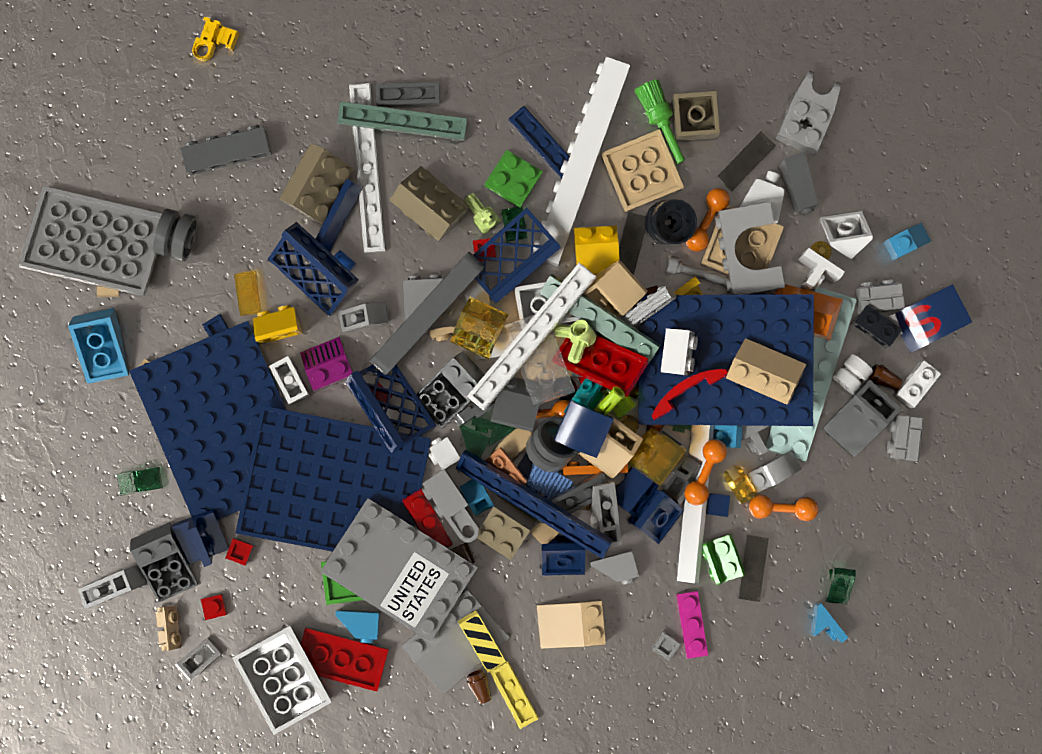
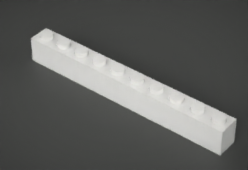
(583, 154)

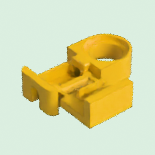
(214, 34)

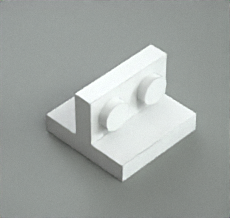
(819, 268)

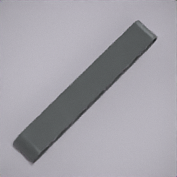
(427, 313)

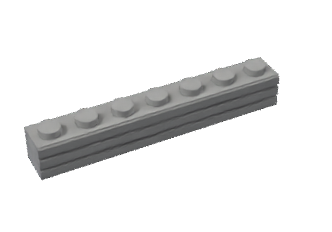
(647, 308)

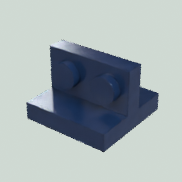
(657, 516)
(201, 537)
(563, 557)

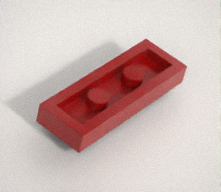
(426, 518)

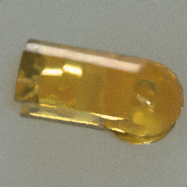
(741, 486)

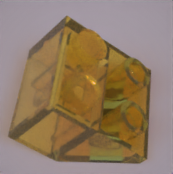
(479, 328)
(656, 456)

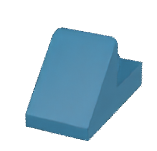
(729, 435)
(823, 619)

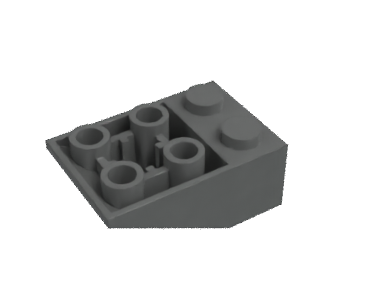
(448, 390)
(862, 418)
(163, 562)

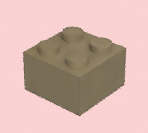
(695, 116)
(506, 528)

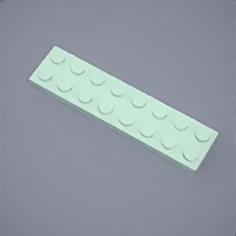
(826, 354)

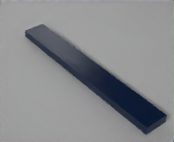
(534, 504)

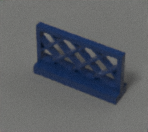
(320, 260)
(526, 267)
(378, 415)

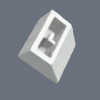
(678, 352)

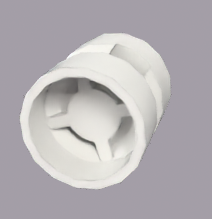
(854, 372)

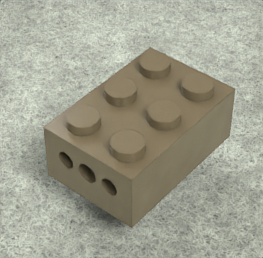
(316, 183)
(429, 203)

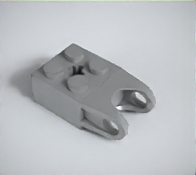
(808, 108)
(450, 503)

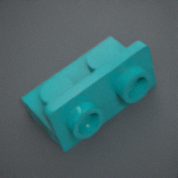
(588, 394)

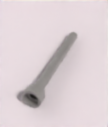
(677, 266)

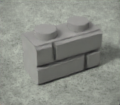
(880, 297)
(905, 438)

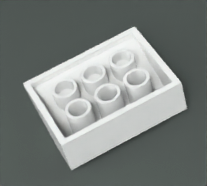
(281, 680)

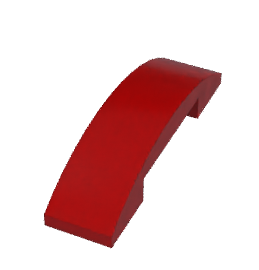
(665, 404)

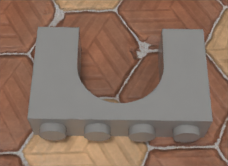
(732, 224)
(417, 289)

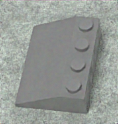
(450, 653)

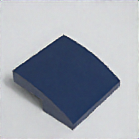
(583, 428)

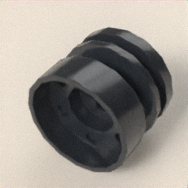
(682, 221)

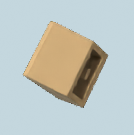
(616, 289)
(616, 450)

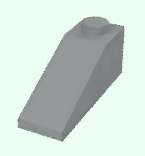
(605, 512)
(112, 586)

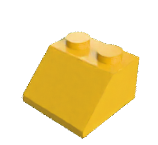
(596, 247)
(276, 325)

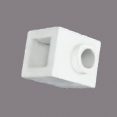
(443, 453)

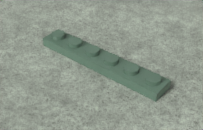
(402, 121)
(606, 322)

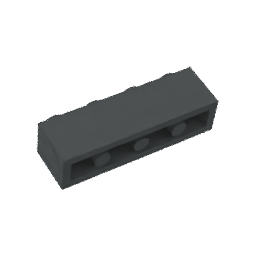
(226, 150)

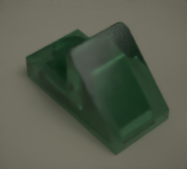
(508, 215)
(498, 430)
(139, 481)
(840, 585)

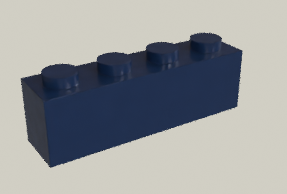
(636, 488)

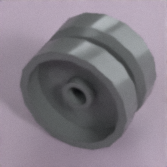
(175, 235)
(544, 450)

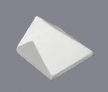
(847, 232)

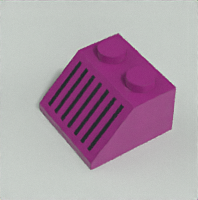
(326, 364)

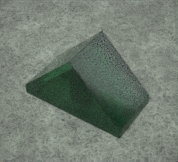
(474, 441)

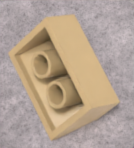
(766, 371)

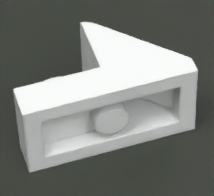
(198, 659)

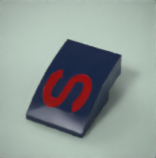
(932, 318)

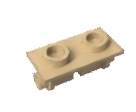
(170, 637)

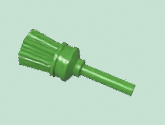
(659, 113)

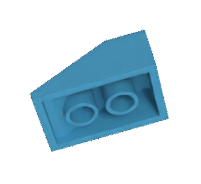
(99, 345)

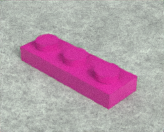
(692, 624)

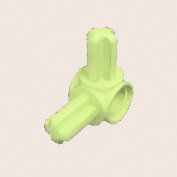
(484, 217)
(580, 335)

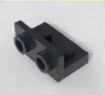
(876, 326)

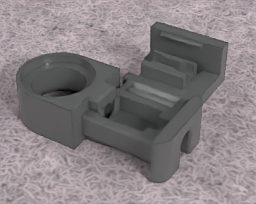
(470, 412)

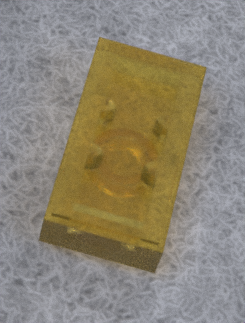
(247, 293)

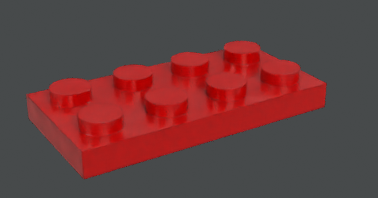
(606, 364)
(344, 659)

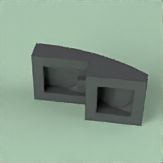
(684, 473)

